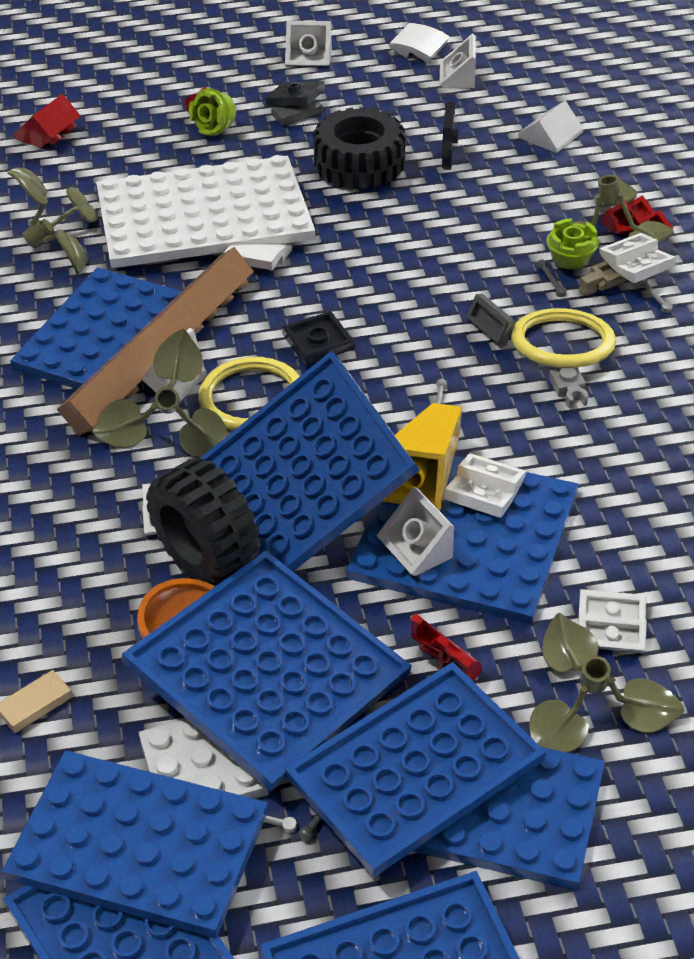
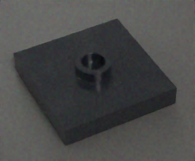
(295, 93)
(450, 136)
(317, 337)

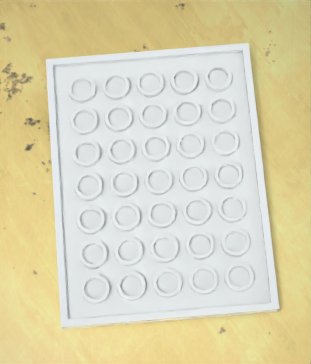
(202, 210)

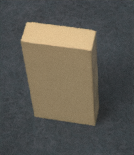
(34, 701)

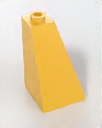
(432, 445)

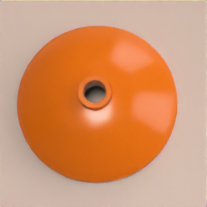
(168, 600)

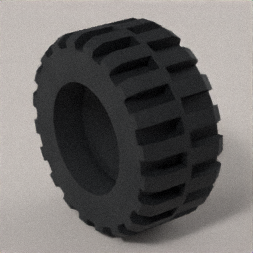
(359, 148)
(203, 520)

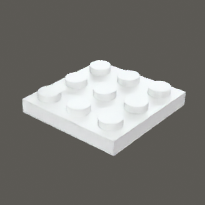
(190, 756)

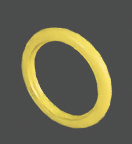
(559, 360)
(238, 365)

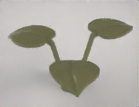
(614, 192)
(41, 230)
(175, 359)
(568, 646)

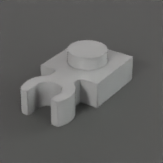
(569, 382)

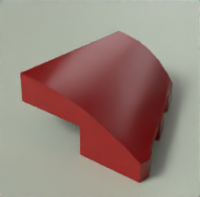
(640, 211)
(440, 647)

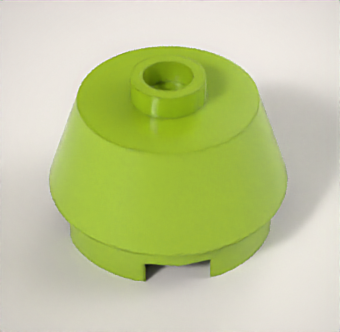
(212, 111)
(572, 243)

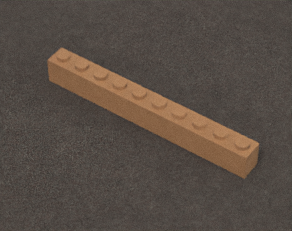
(125, 369)

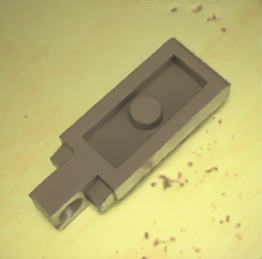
(600, 277)

